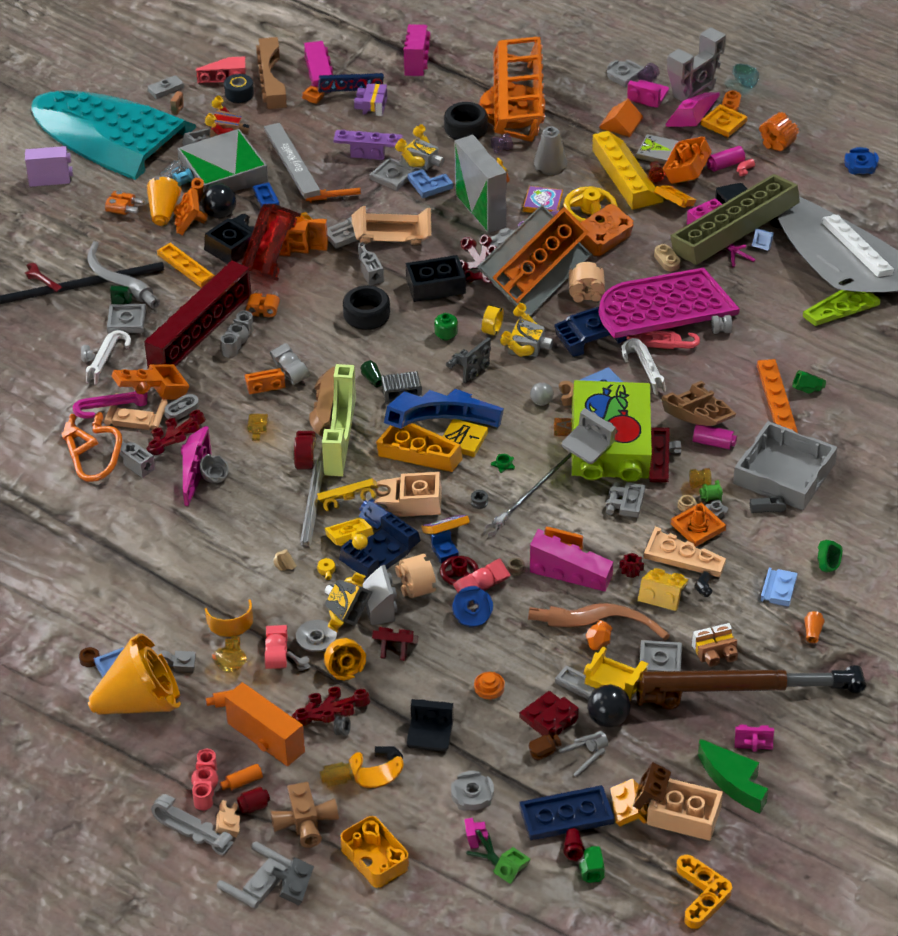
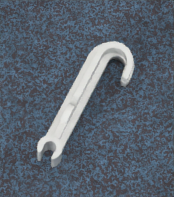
(640, 348)

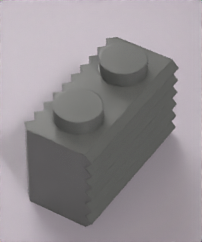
(397, 383)

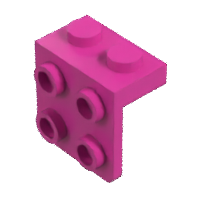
(646, 93)

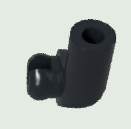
(702, 584)
(389, 752)

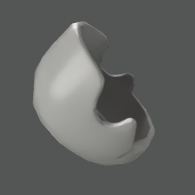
(213, 468)

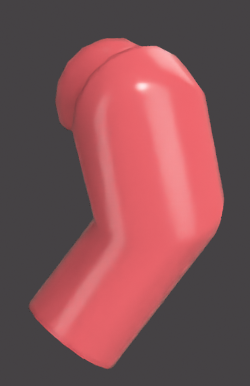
(741, 168)

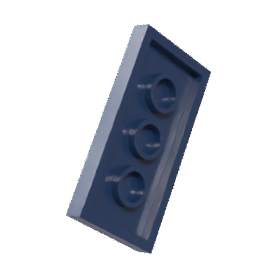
(568, 810)

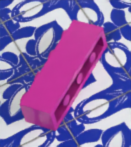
(317, 61)

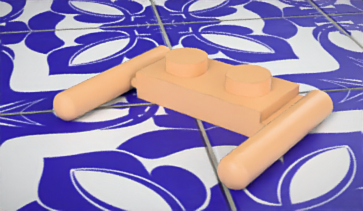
(135, 418)

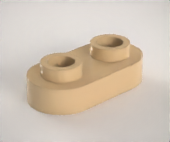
(667, 257)

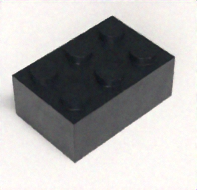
(435, 278)

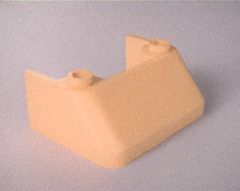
(391, 227)

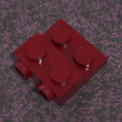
(550, 714)

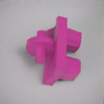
(754, 737)

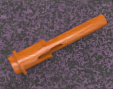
(334, 193)

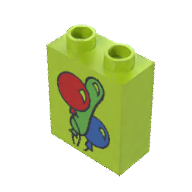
(628, 410)

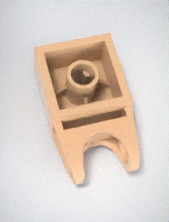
(411, 494)

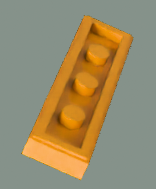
(185, 264)

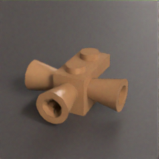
(304, 814)

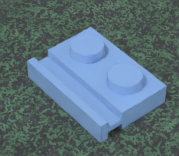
(779, 587)

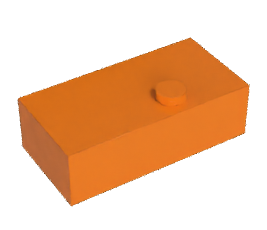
(265, 724)

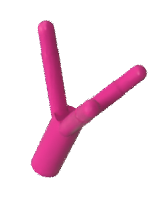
(735, 249)

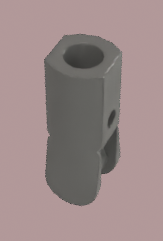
(771, 504)

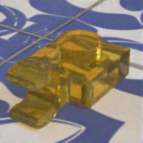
(256, 424)

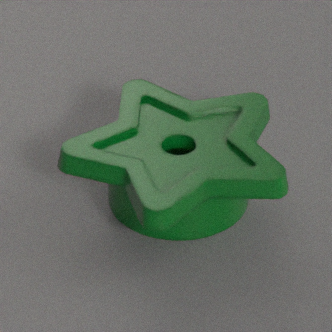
(503, 462)

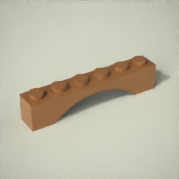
(272, 89)

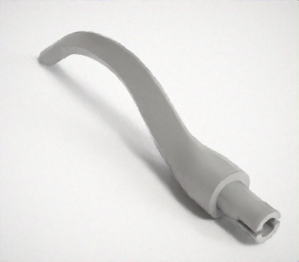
(137, 288)

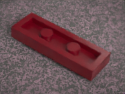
(660, 455)

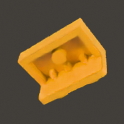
(622, 799)

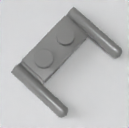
(262, 882)

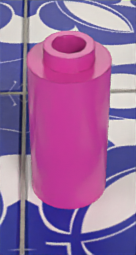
(726, 158)
(714, 436)

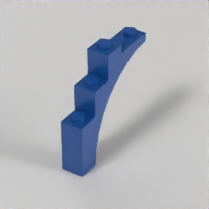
(457, 405)

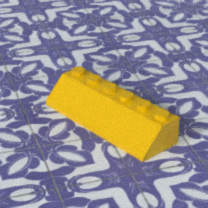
(624, 170)

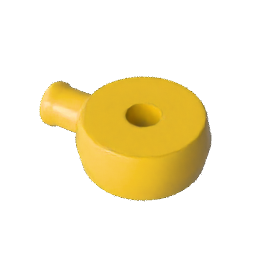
(326, 568)

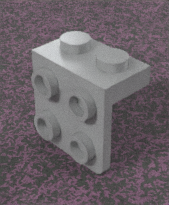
(590, 437)

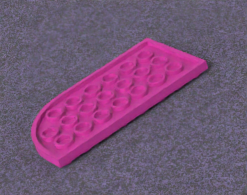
(663, 303)

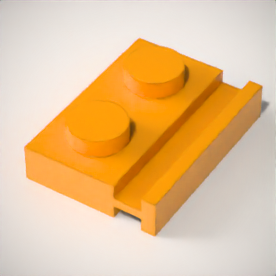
(675, 196)

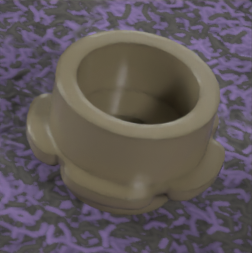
(516, 566)

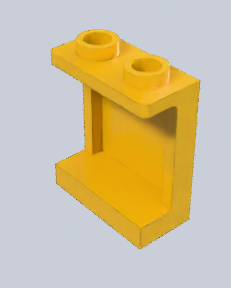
(607, 671)

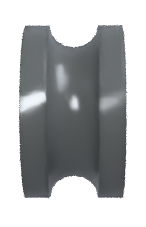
(483, 496)
(342, 725)

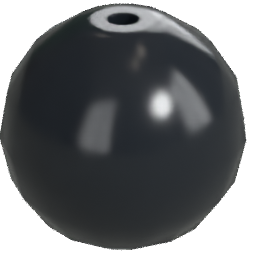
(218, 201)
(608, 705)

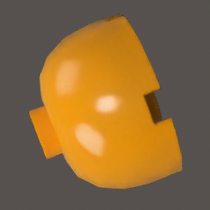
(344, 658)

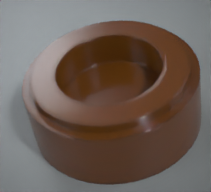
(87, 656)

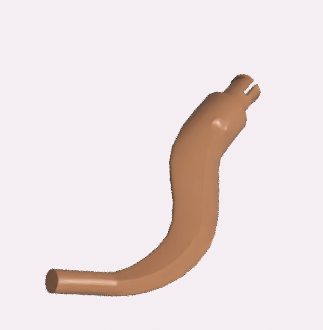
(590, 614)

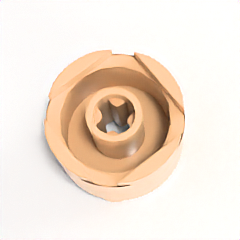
(586, 282)
(416, 576)

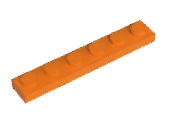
(776, 394)

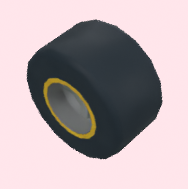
(238, 88)

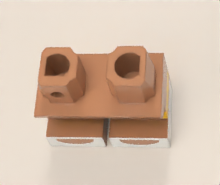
(715, 644)

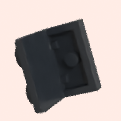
(430, 725)

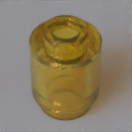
(336, 774)

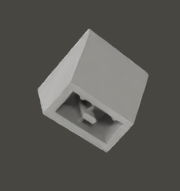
(381, 602)

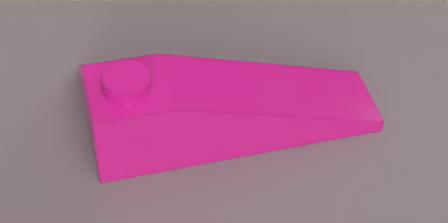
(692, 110)
(193, 451)

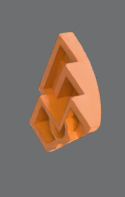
(306, 236)

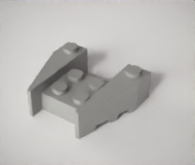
(692, 74)

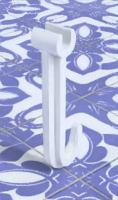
(95, 369)

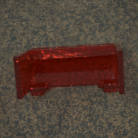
(268, 240)

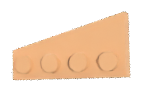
(674, 552)

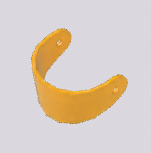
(230, 627)
(375, 776)

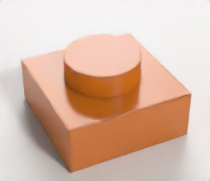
(312, 95)

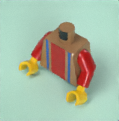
(223, 120)

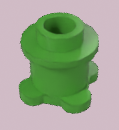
(711, 492)

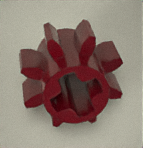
(631, 565)

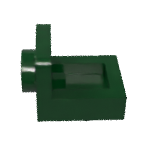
(120, 295)

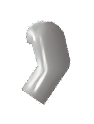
(87, 354)

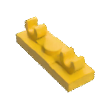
(348, 492)

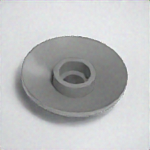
(315, 635)

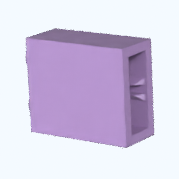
(48, 166)

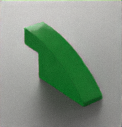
(733, 775)

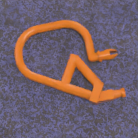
(71, 432)

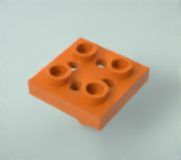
(188, 211)
(695, 520)

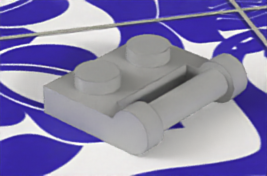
(341, 233)

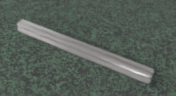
(312, 504)

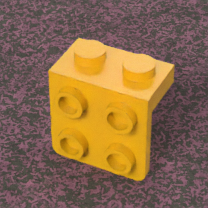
(662, 589)

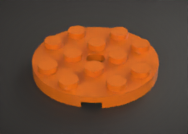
(515, 108)

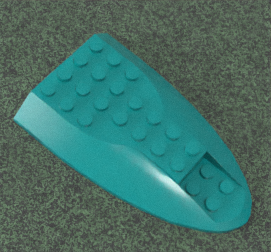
(107, 128)

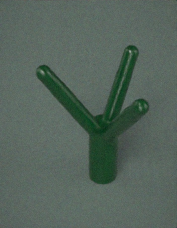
(489, 848)

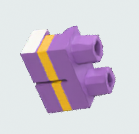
(372, 98)

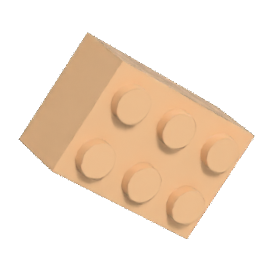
(686, 810)

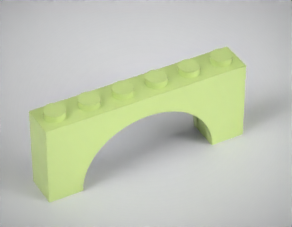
(336, 439)

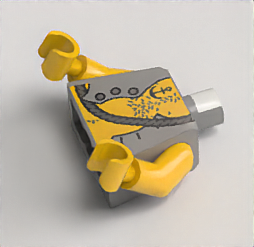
(420, 152)
(526, 336)

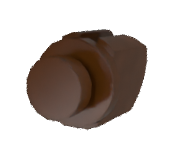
(544, 746)

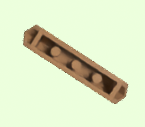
(321, 416)

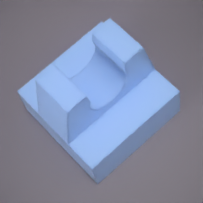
(762, 239)

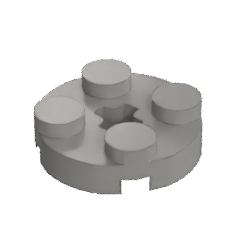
(472, 801)

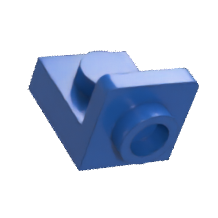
(372, 513)
(443, 545)

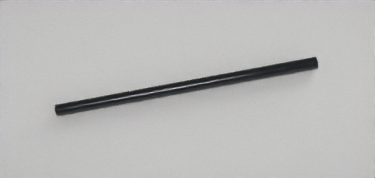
(79, 283)

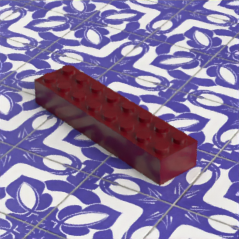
(199, 316)

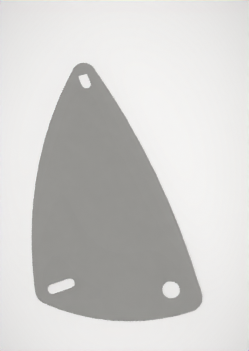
(811, 237)

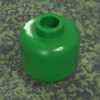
(446, 326)

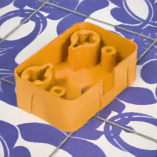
(374, 841)

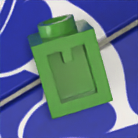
(510, 864)

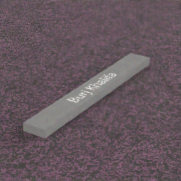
(292, 160)

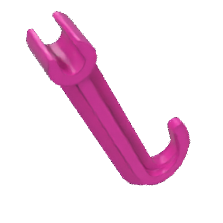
(109, 400)

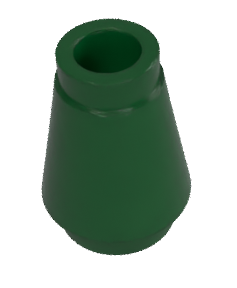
(371, 372)

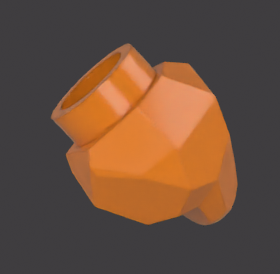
(599, 635)

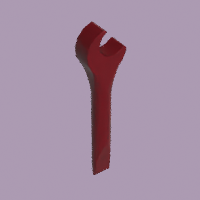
(34, 273)

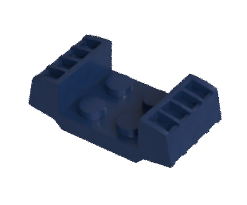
(580, 329)
(383, 548)

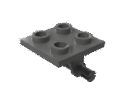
(473, 361)

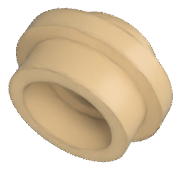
(686, 502)

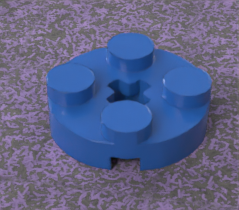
(867, 165)
(465, 615)

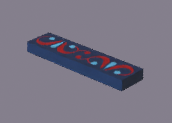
(347, 82)

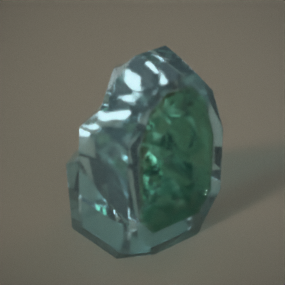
(746, 75)

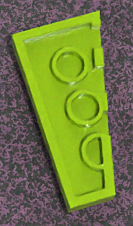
(840, 305)

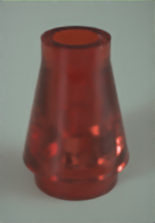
(656, 172)

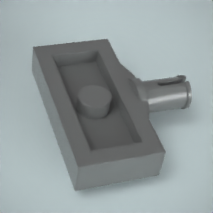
(294, 880)

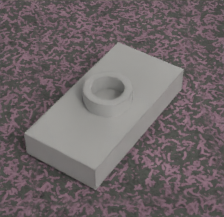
(165, 87)

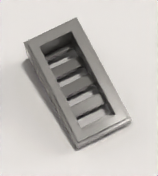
(195, 136)

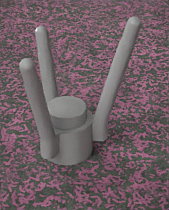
(594, 742)

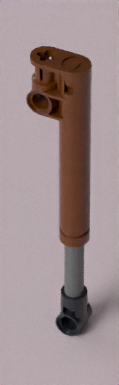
(666, 687)

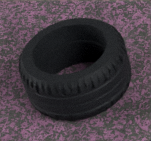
(465, 112)
(370, 318)

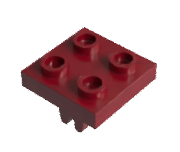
(403, 636)

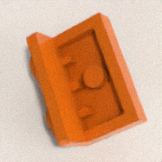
(265, 381)

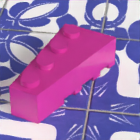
(416, 50)
(568, 563)

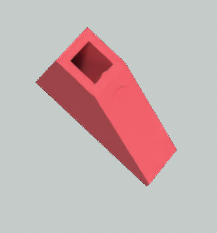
(221, 69)

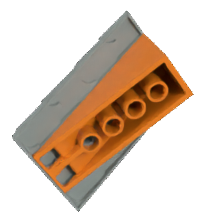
(536, 257)

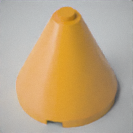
(136, 682)

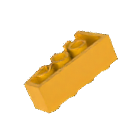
(419, 447)

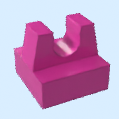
(471, 829)

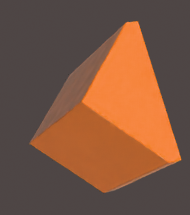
(622, 119)

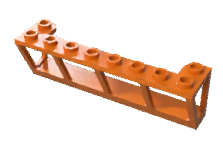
(501, 80)

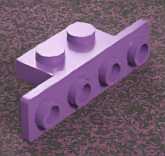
(366, 144)

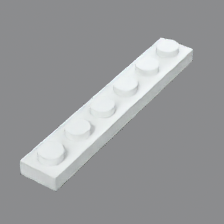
(857, 246)

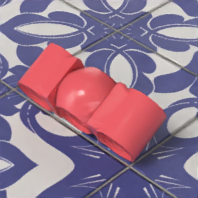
(484, 577)
(276, 647)
(204, 779)

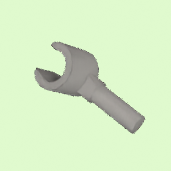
(302, 663)

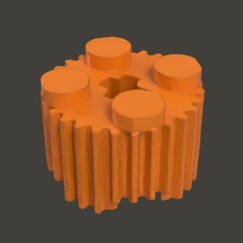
(778, 132)

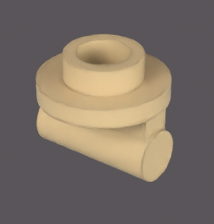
(284, 561)

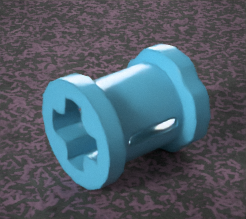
(183, 177)

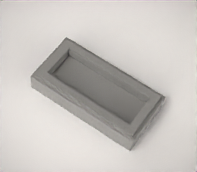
(574, 682)

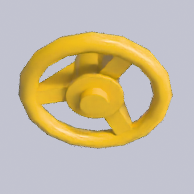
(588, 200)

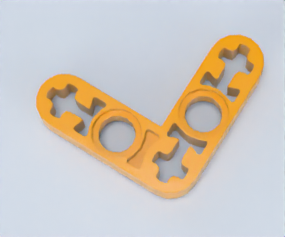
(709, 887)

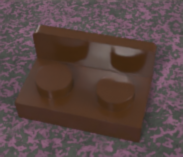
(652, 785)

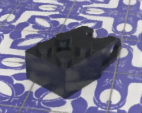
(229, 239)

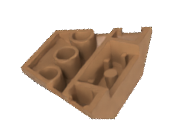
(697, 406)

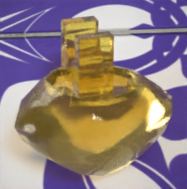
(231, 657)

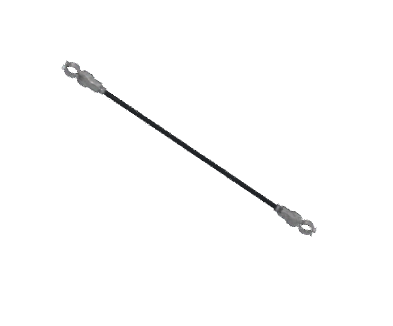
(499, 521)

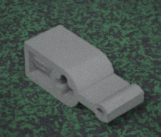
(370, 265)
(136, 458)

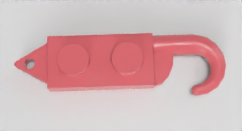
(666, 340)

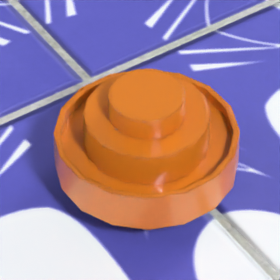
(489, 685)

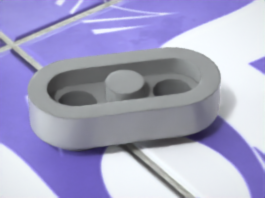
(182, 406)

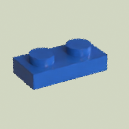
(265, 194)

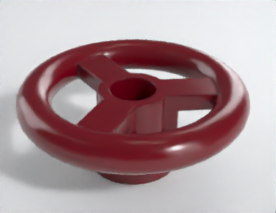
(458, 568)

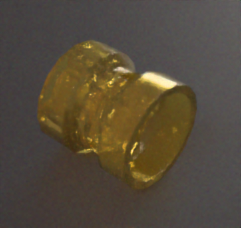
(698, 478)

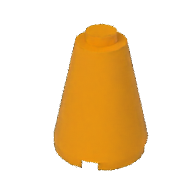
(162, 198)

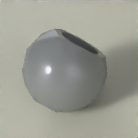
(541, 393)

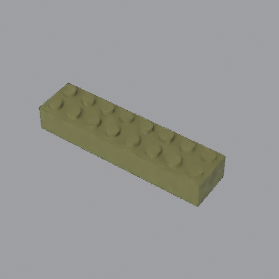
(735, 219)

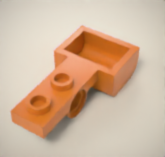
(163, 377)

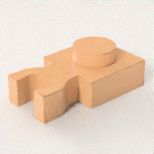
(227, 820)

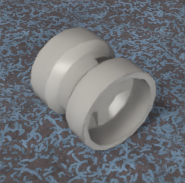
(721, 324)

